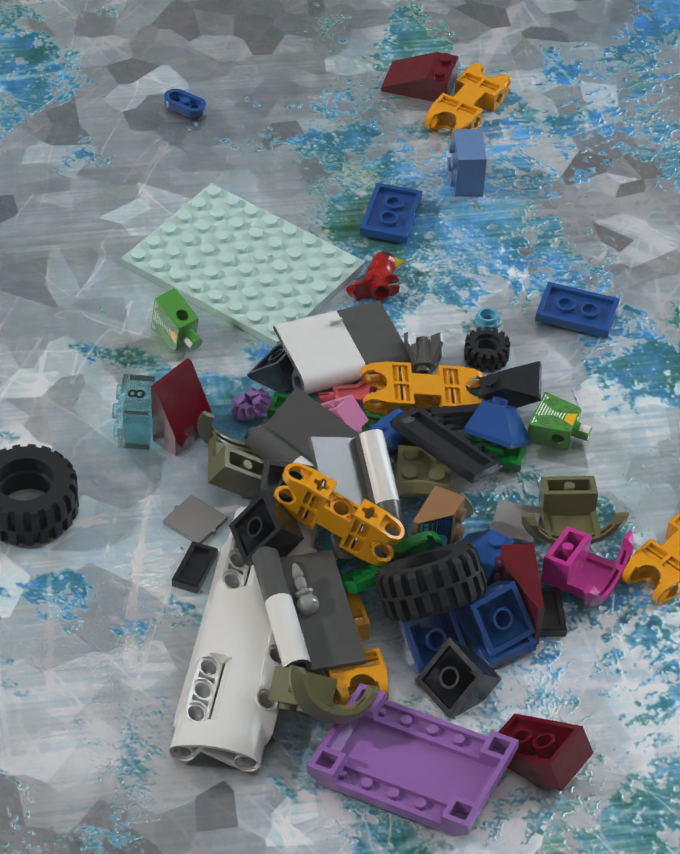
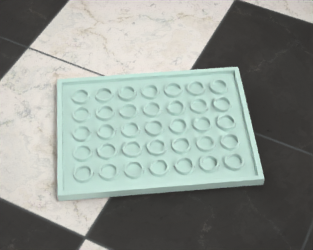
(242, 263)

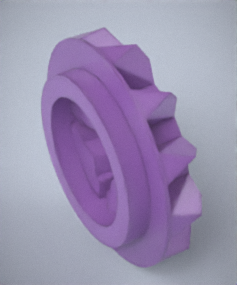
(243, 411)

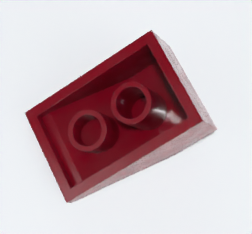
(422, 76)
(176, 408)
(520, 565)
(548, 750)

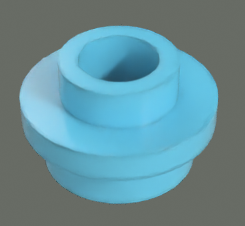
(487, 318)

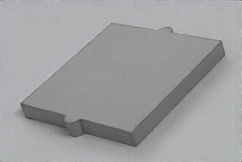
(195, 520)
(509, 521)

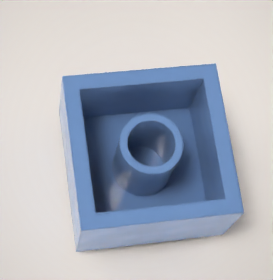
(467, 162)

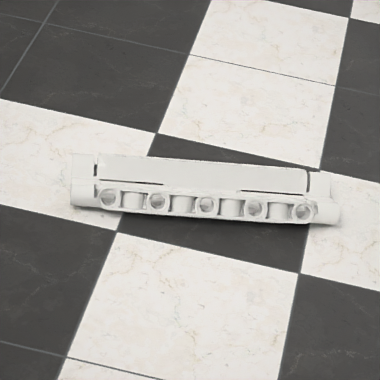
(240, 635)

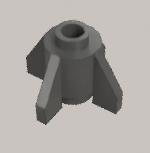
(424, 351)

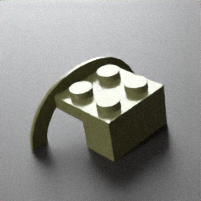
(230, 461)
(420, 472)
(570, 503)
(315, 694)

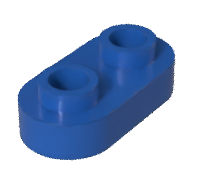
(185, 103)

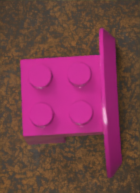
(582, 573)

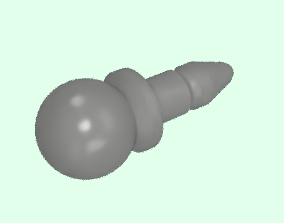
(307, 602)

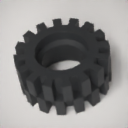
(487, 359)

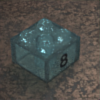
(133, 412)

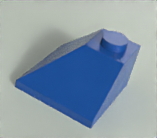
(498, 424)
(488, 546)
(501, 617)
(429, 635)

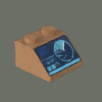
(443, 514)

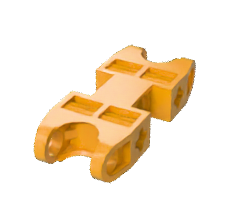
(471, 95)
(415, 390)
(339, 514)
(658, 565)
(372, 672)

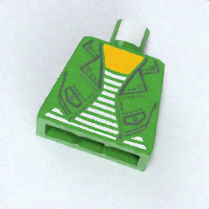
(175, 321)
(557, 423)

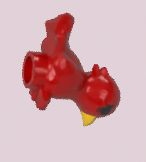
(378, 280)

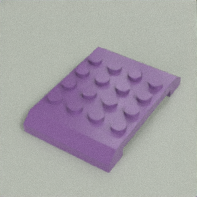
(413, 764)

